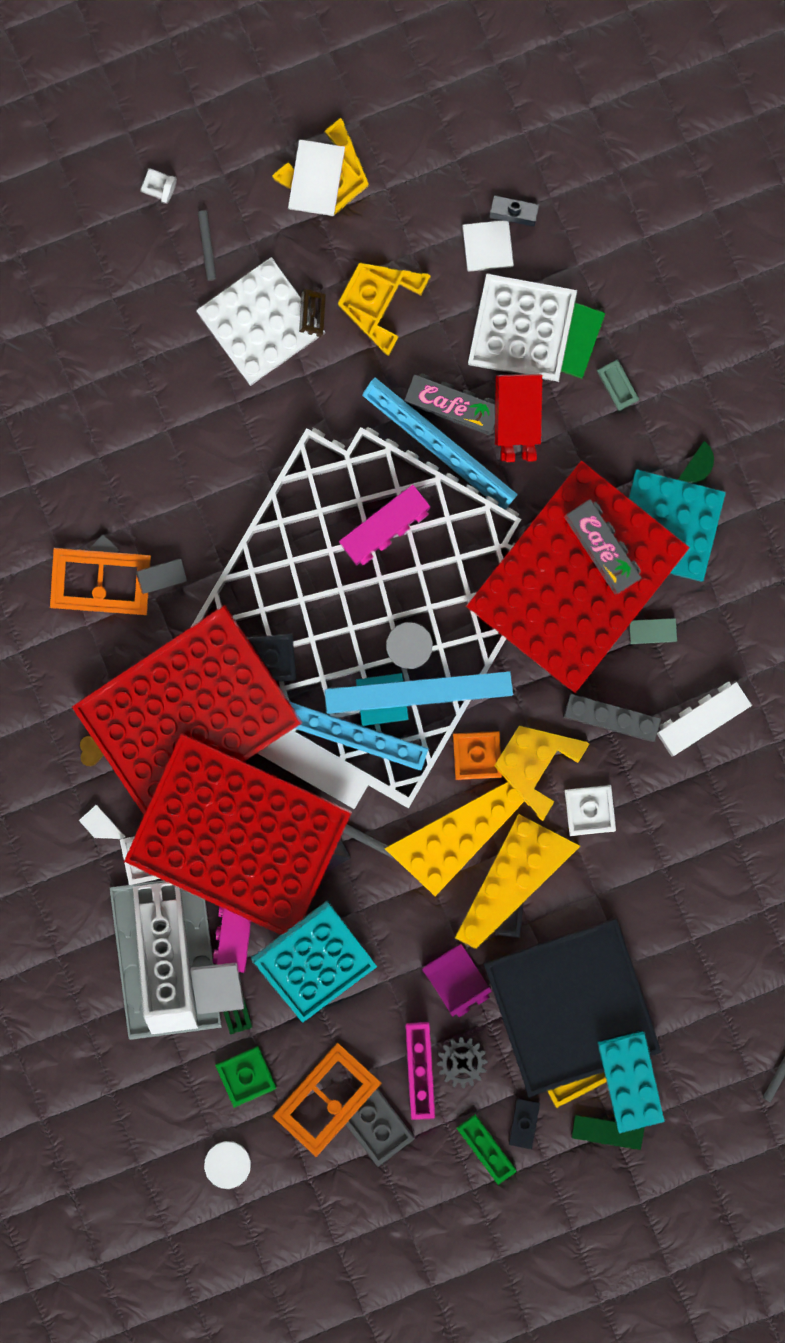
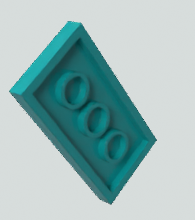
(631, 1082)

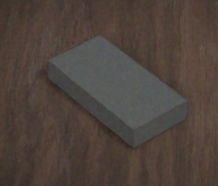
(161, 576)

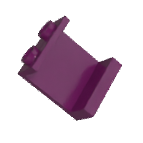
(457, 980)

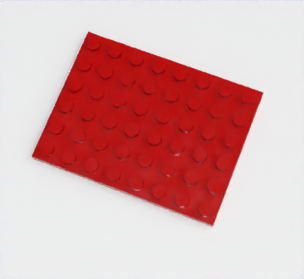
(553, 596)
(195, 686)
(237, 836)

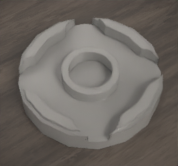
(409, 645)

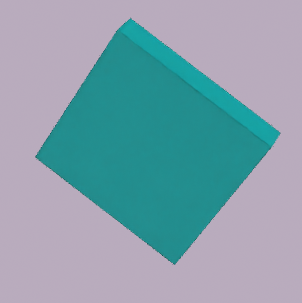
(382, 715)

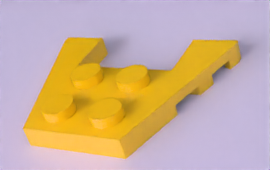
(352, 175)
(370, 295)
(527, 759)

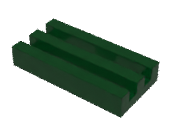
(240, 1028)

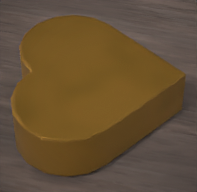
(91, 753)

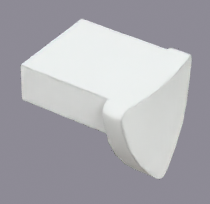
(159, 185)

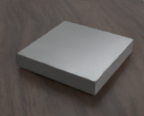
(217, 988)

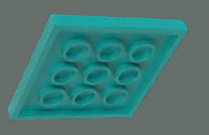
(684, 510)
(314, 962)

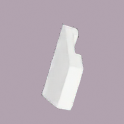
(100, 825)

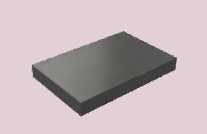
(379, 1128)

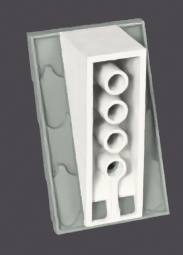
(158, 941)

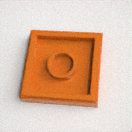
(476, 755)

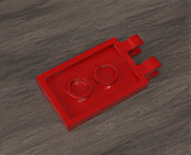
(518, 415)

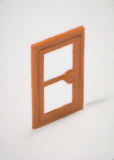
(97, 603)
(343, 1114)

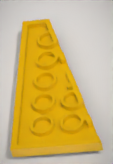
(448, 843)
(521, 866)

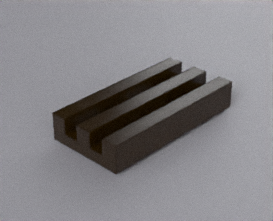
(304, 312)

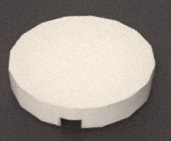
(227, 1164)

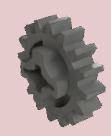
(469, 1054)

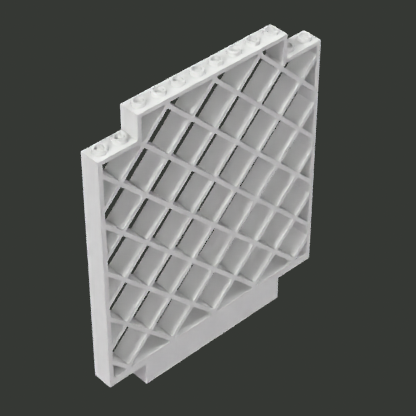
(292, 750)

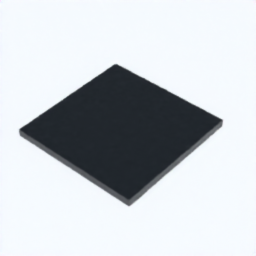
(565, 1001)

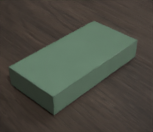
(617, 385)
(653, 631)

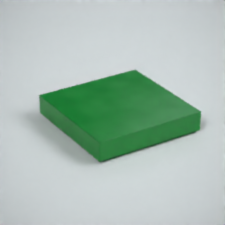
(246, 1076)

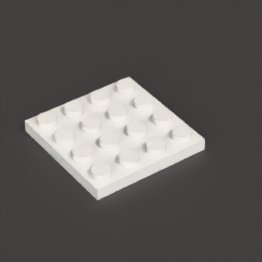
(258, 321)
(522, 327)

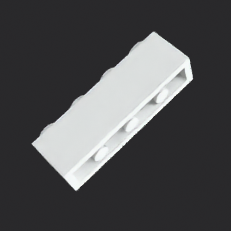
(703, 719)

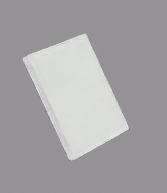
(316, 177)

